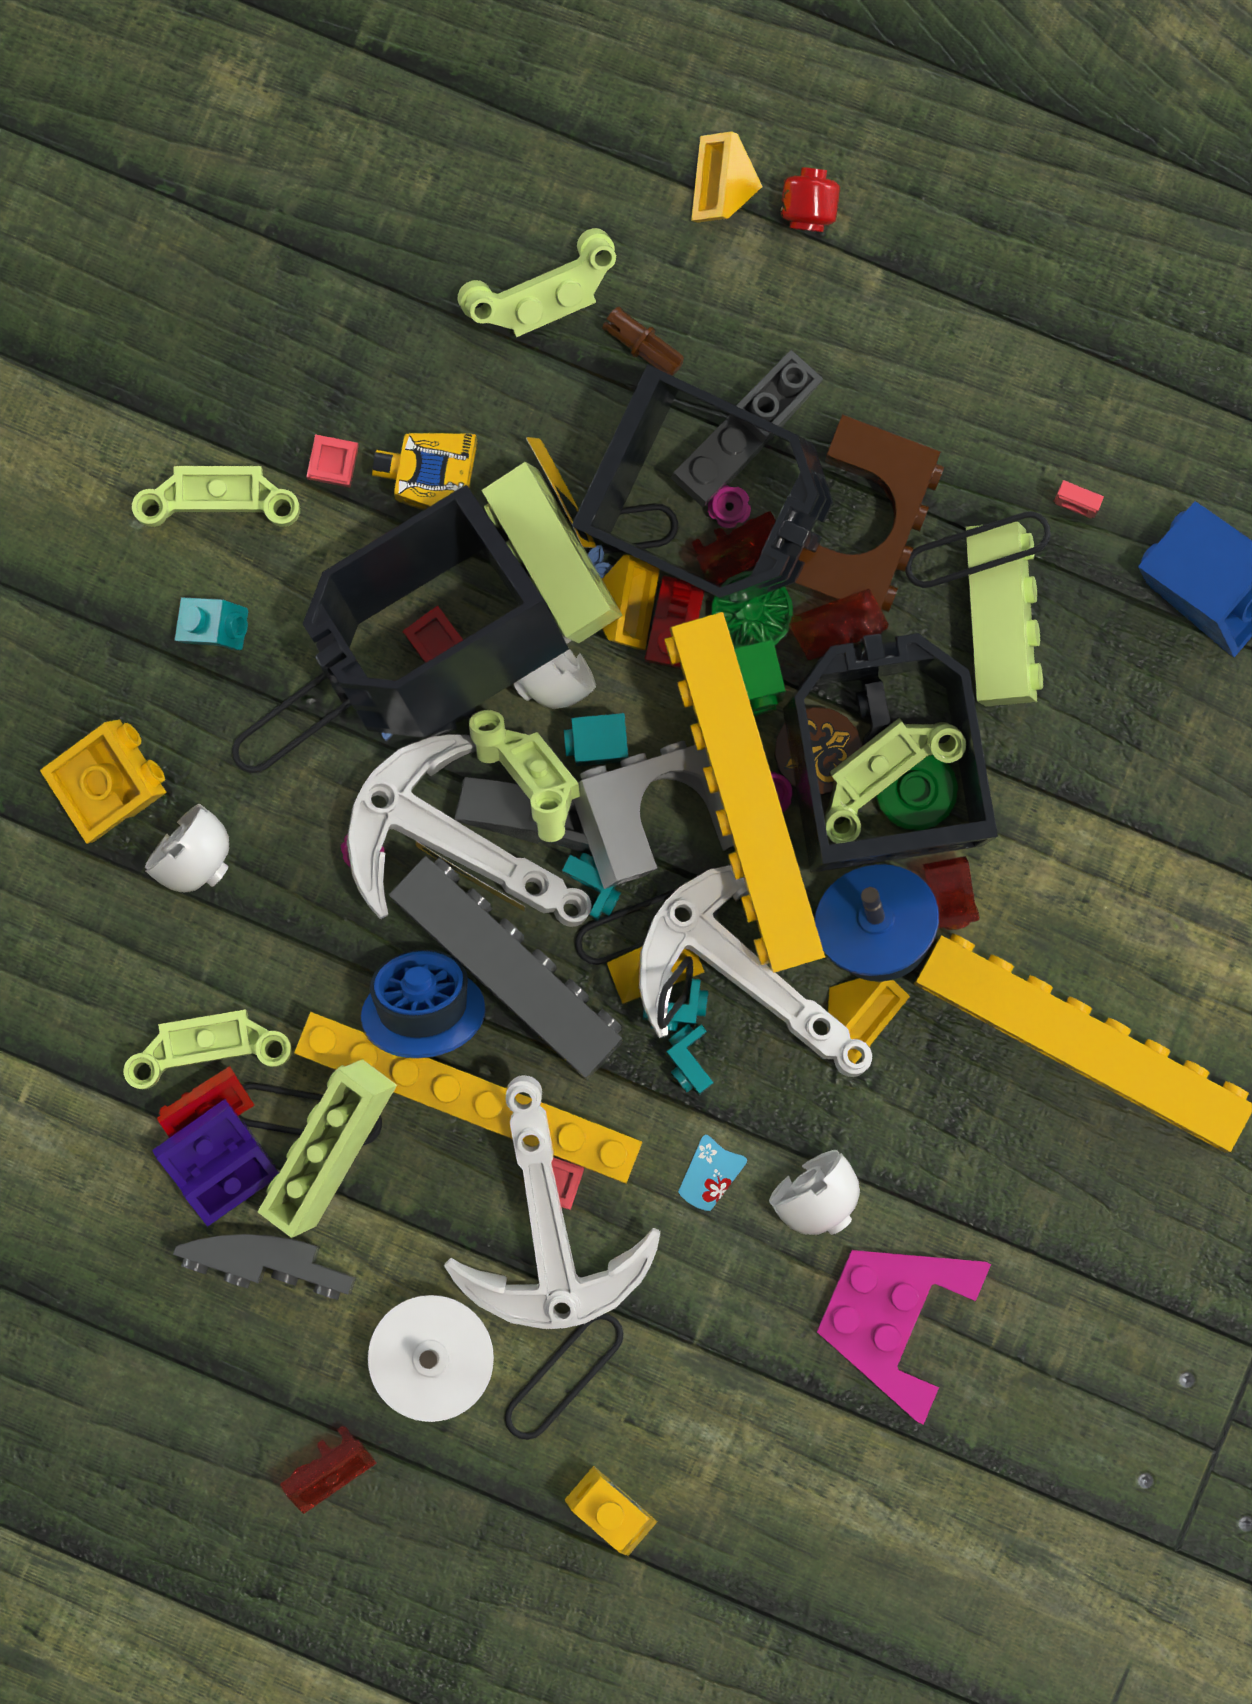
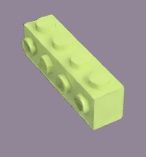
(550, 552)
(1003, 618)
(326, 1147)

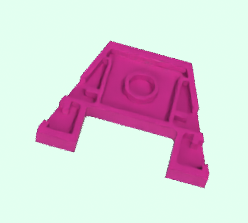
(878, 1308)

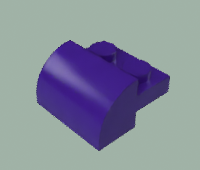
(216, 1162)

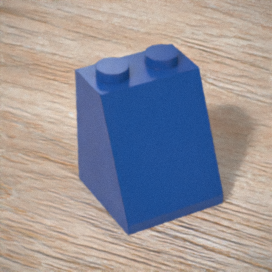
(1205, 575)

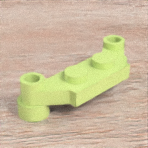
(547, 295)
(216, 491)
(882, 763)
(531, 766)
(205, 1041)

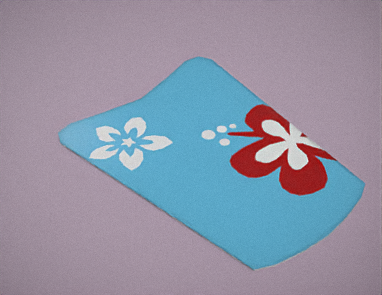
(710, 1174)

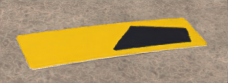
(560, 488)
(471, 878)

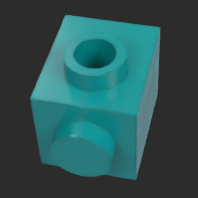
(597, 739)

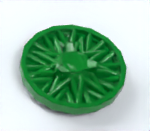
(757, 618)
(920, 796)

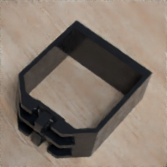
(627, 452)
(394, 568)
(870, 660)

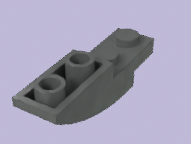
(738, 442)
(507, 811)
(248, 1256)

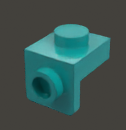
(211, 623)
(586, 873)
(688, 1013)
(688, 1071)

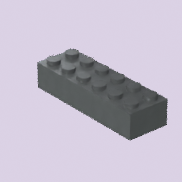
(507, 968)

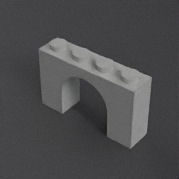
(612, 803)

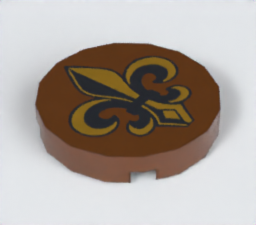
(832, 742)

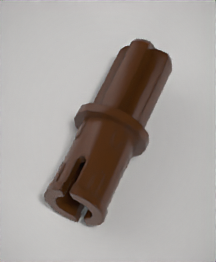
(643, 341)

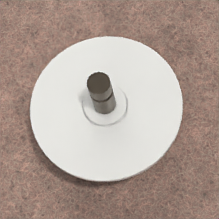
(430, 1358)

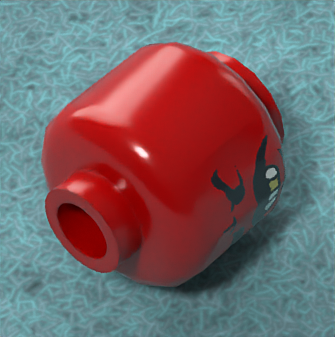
(810, 200)

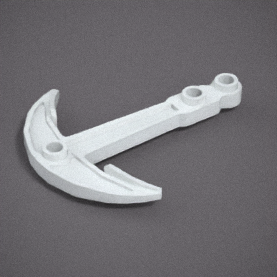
(441, 833)
(735, 961)
(558, 1281)

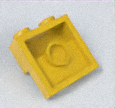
(104, 779)

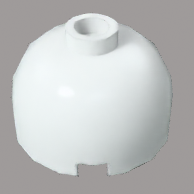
(558, 682)
(191, 853)
(819, 1197)

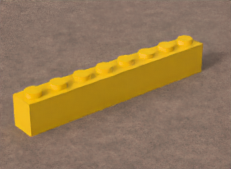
(746, 793)
(1084, 1043)
(469, 1098)

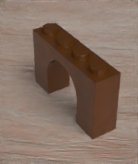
(904, 474)

